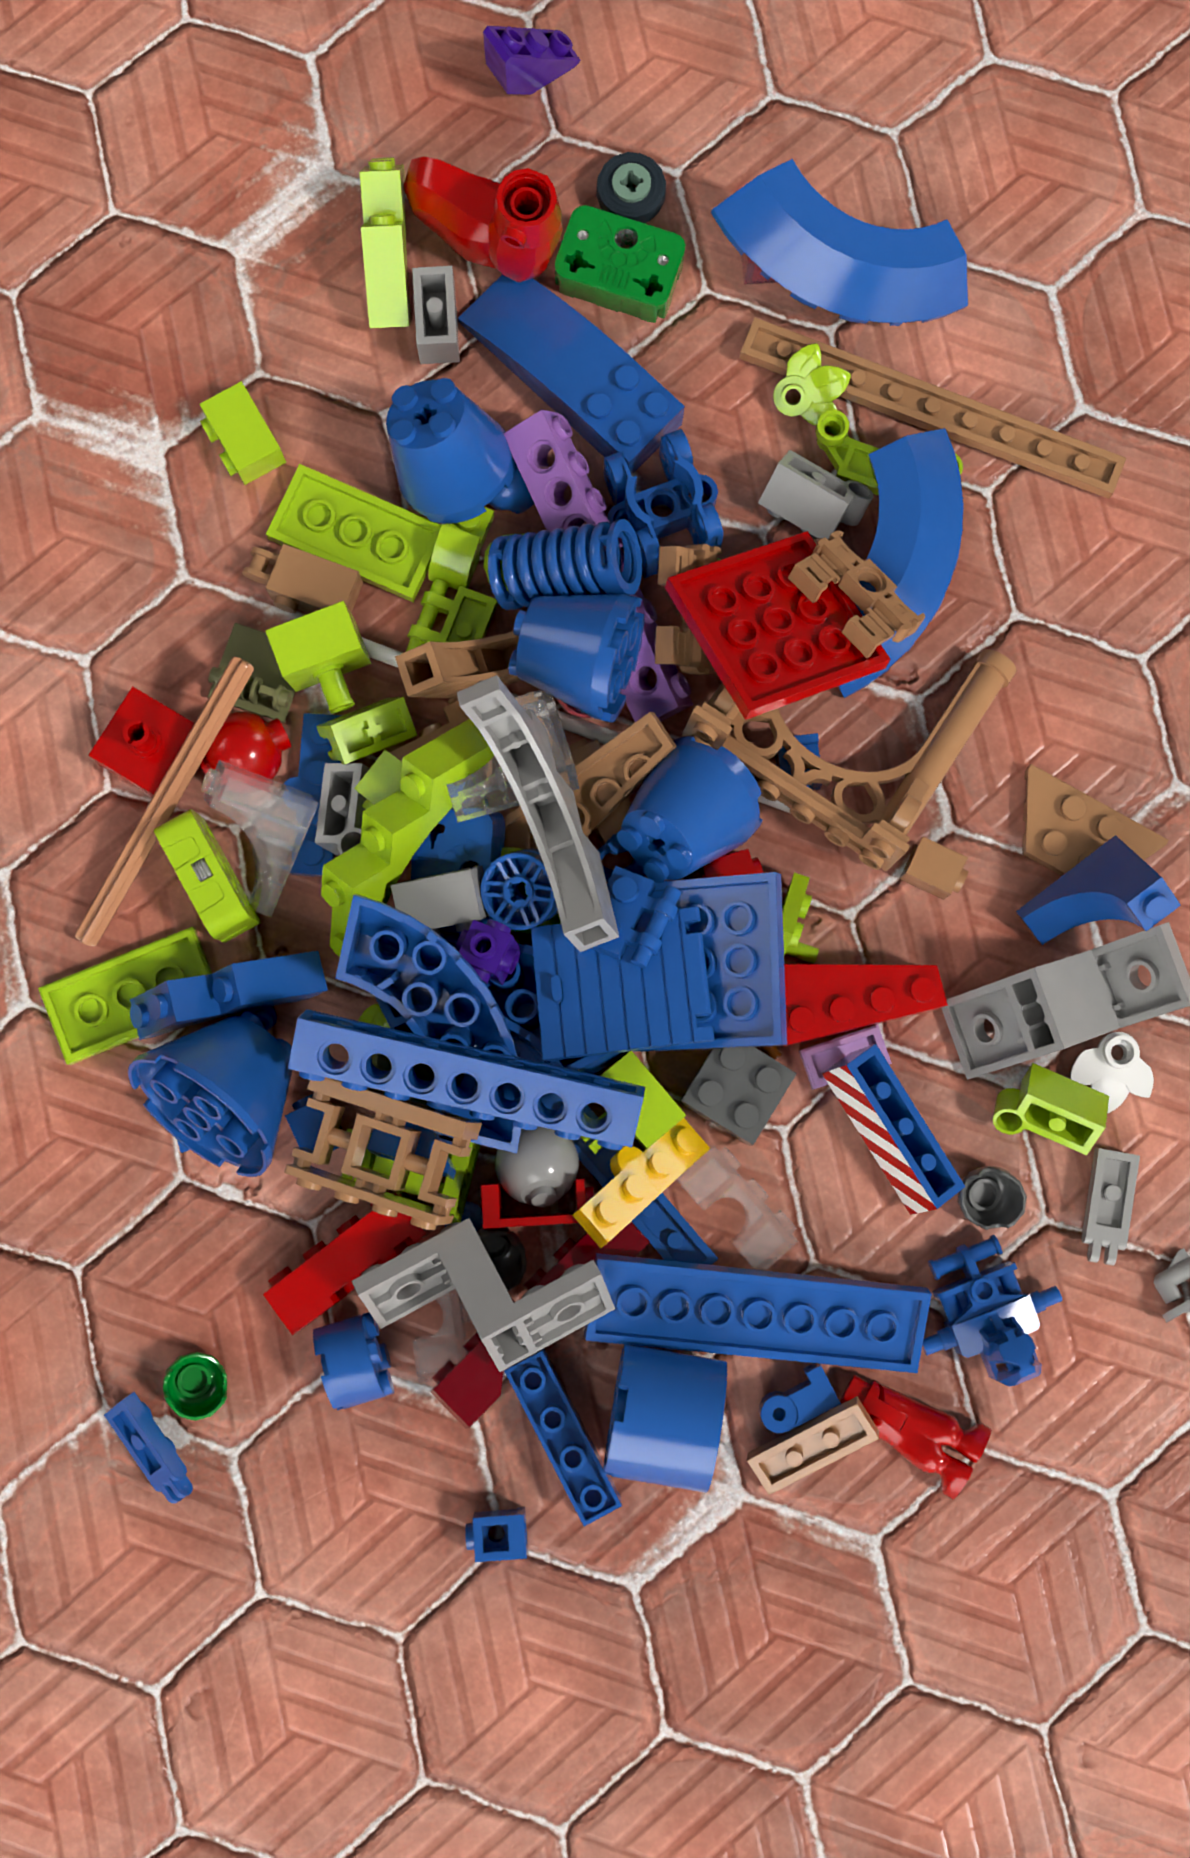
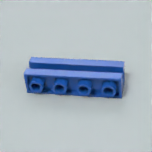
(563, 1437)

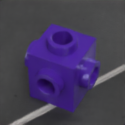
(499, 959)

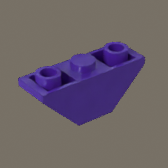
(527, 57)

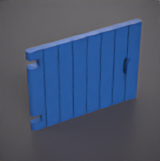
(613, 1002)

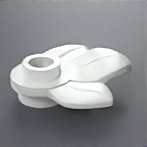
(1111, 1076)

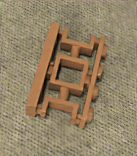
(390, 1118)

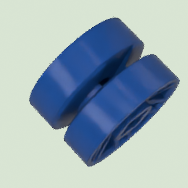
(504, 891)

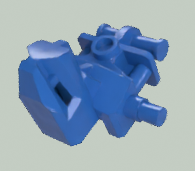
(989, 1314)

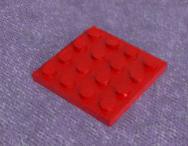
(765, 632)

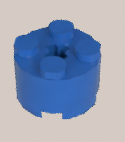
(353, 1361)

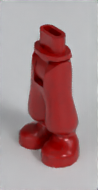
(921, 1432)

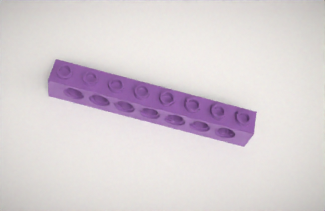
(529, 446)

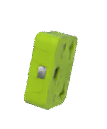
(207, 876)

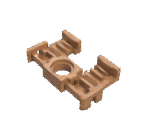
(882, 608)
(671, 644)

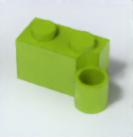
(1053, 1108)

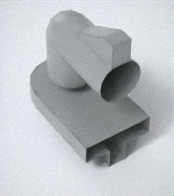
(1167, 1282)

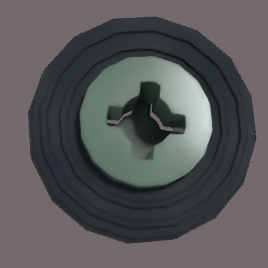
(616, 188)

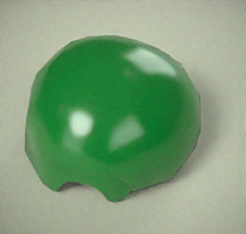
(195, 1385)

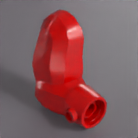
(485, 221)

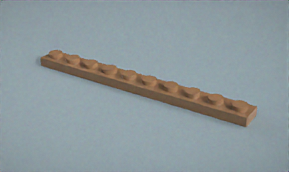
(939, 408)

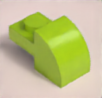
(458, 550)

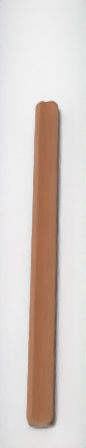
(164, 800)

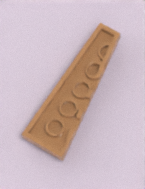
(605, 778)

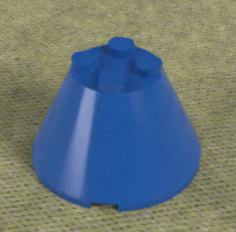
(219, 1091)

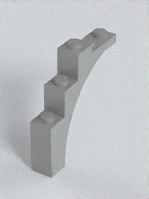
(550, 810)

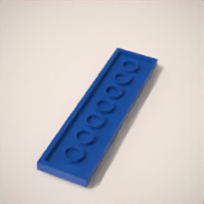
(761, 1314)

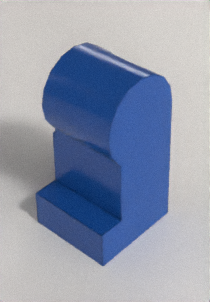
(799, 1404)

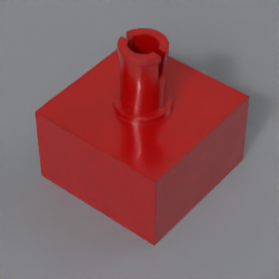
(141, 741)

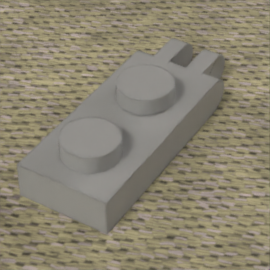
(1109, 1203)

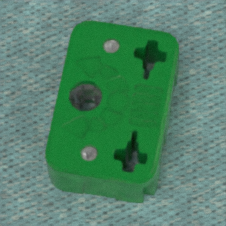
(616, 275)

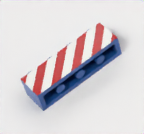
(893, 1130)

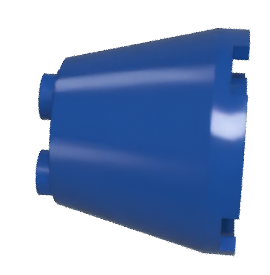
(446, 451)
(580, 649)
(690, 811)

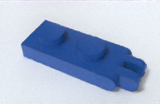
(150, 1448)

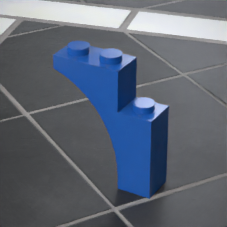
(227, 992)

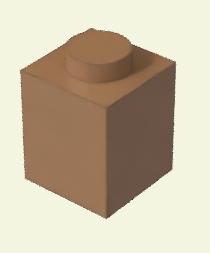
(935, 869)

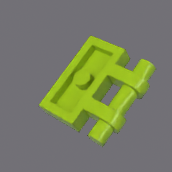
(466, 619)

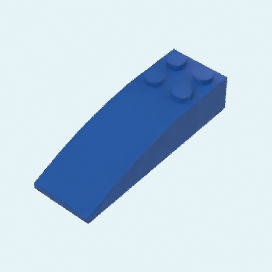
(574, 368)

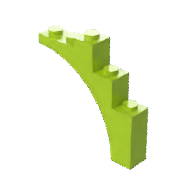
(401, 823)

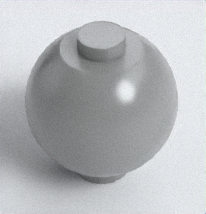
(540, 1169)

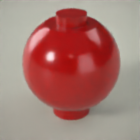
(249, 744)

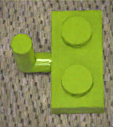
(796, 905)

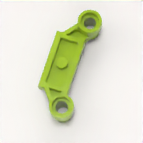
(846, 454)

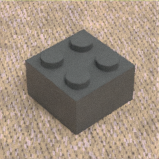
(738, 1090)

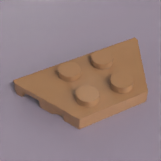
(1070, 825)

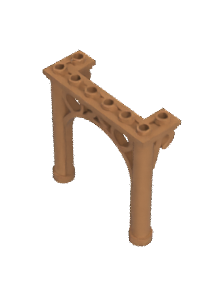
(887, 837)

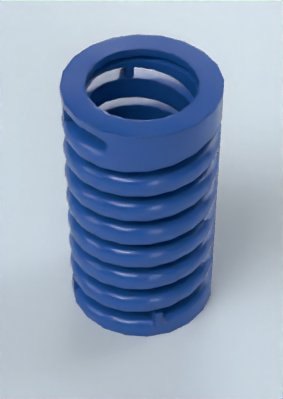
(565, 563)

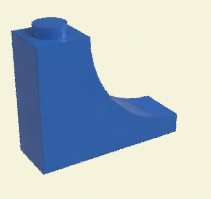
(1103, 886)

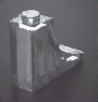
(488, 787)
(272, 819)

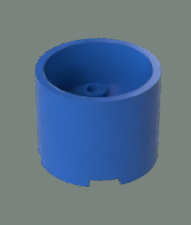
(666, 1418)

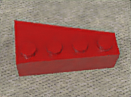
(845, 998)
(329, 1269)

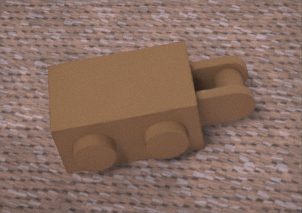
(303, 580)

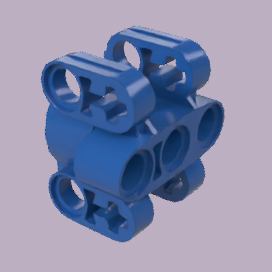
(683, 479)

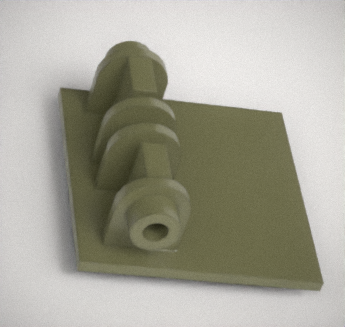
(266, 689)

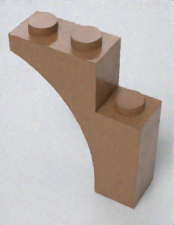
(449, 667)

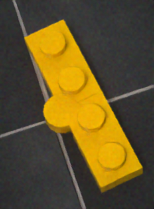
(639, 1181)

